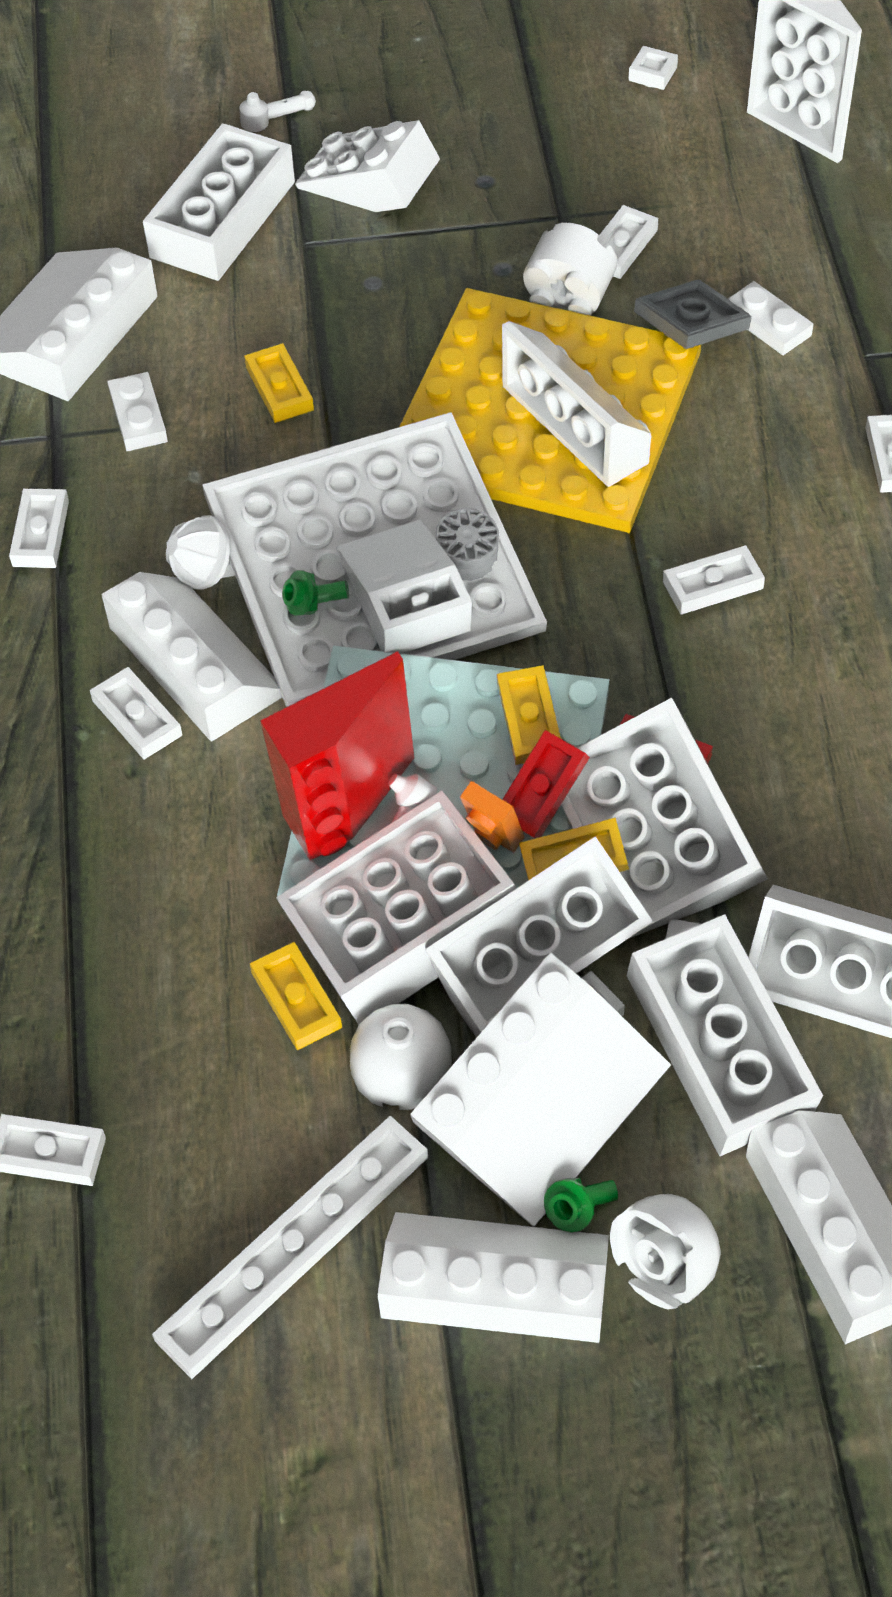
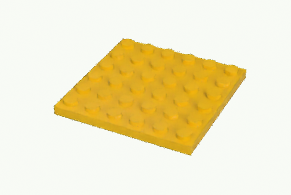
(509, 446)

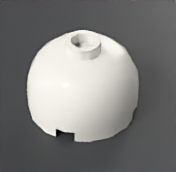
(399, 1055)
(667, 1249)

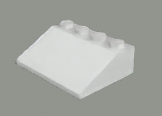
(805, 71)
(73, 317)
(669, 813)
(391, 900)
(540, 1088)

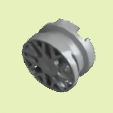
(469, 542)

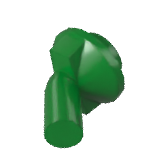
(303, 594)
(572, 1205)

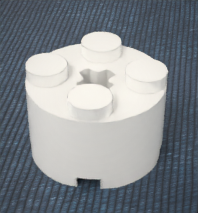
(570, 269)

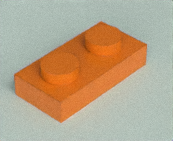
(492, 818)

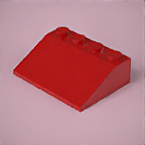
(339, 753)

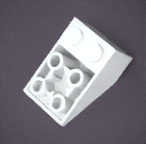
(372, 166)
(407, 587)

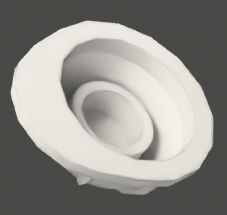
(199, 551)

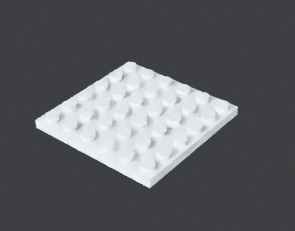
(307, 505)

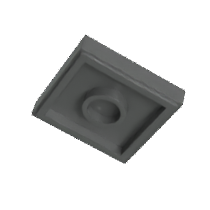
(692, 313)

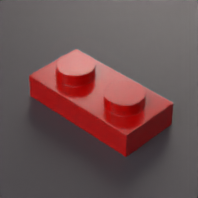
(544, 782)

